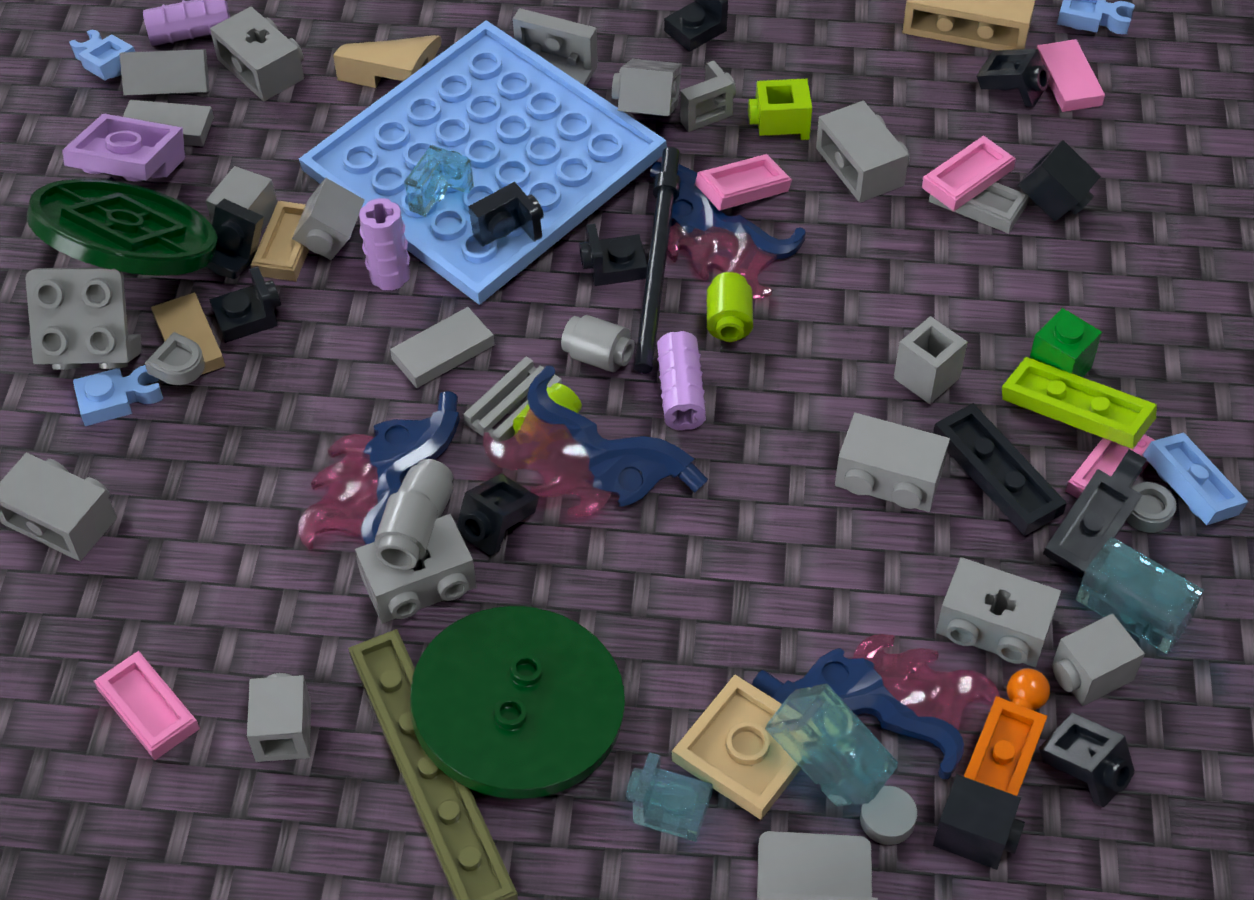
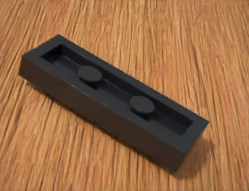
(1000, 469)

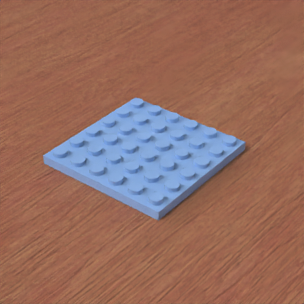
(516, 125)

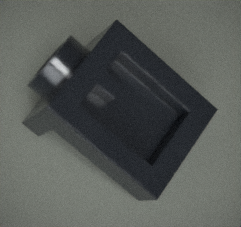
(697, 22)
(1015, 70)
(504, 212)
(237, 238)
(613, 258)
(247, 309)
(493, 509)
(1090, 755)

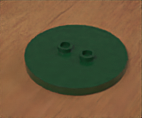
(121, 227)
(517, 702)

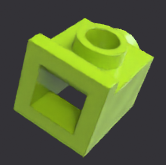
(781, 107)

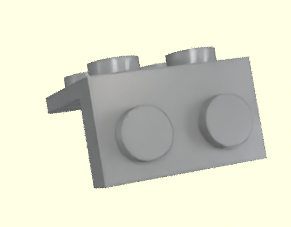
(560, 42)
(79, 318)
(813, 867)

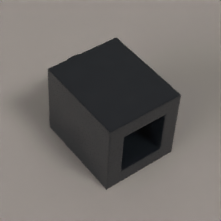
(1060, 182)
(979, 822)

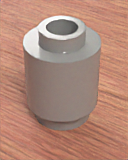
(597, 342)
(431, 479)
(405, 529)

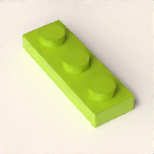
(1079, 402)

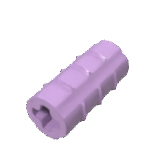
(183, 20)
(384, 244)
(681, 380)

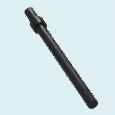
(665, 190)

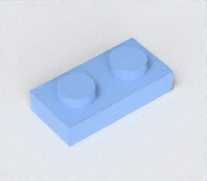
(1195, 478)

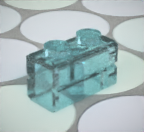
(1140, 594)
(832, 745)

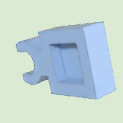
(1091, 13)
(100, 55)
(109, 394)

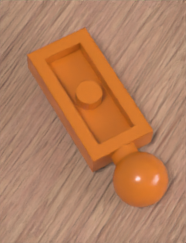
(1011, 733)

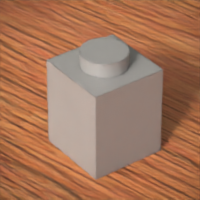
(246, 190)
(328, 219)
(930, 359)
(1097, 660)
(279, 718)

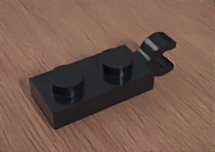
(1096, 515)

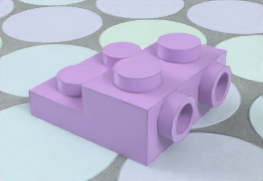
(126, 148)

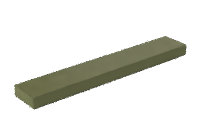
(443, 805)

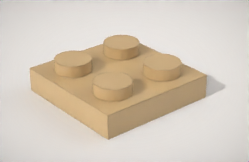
(735, 749)

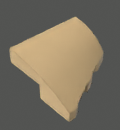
(391, 59)

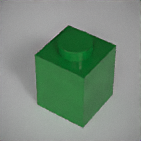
(1067, 343)

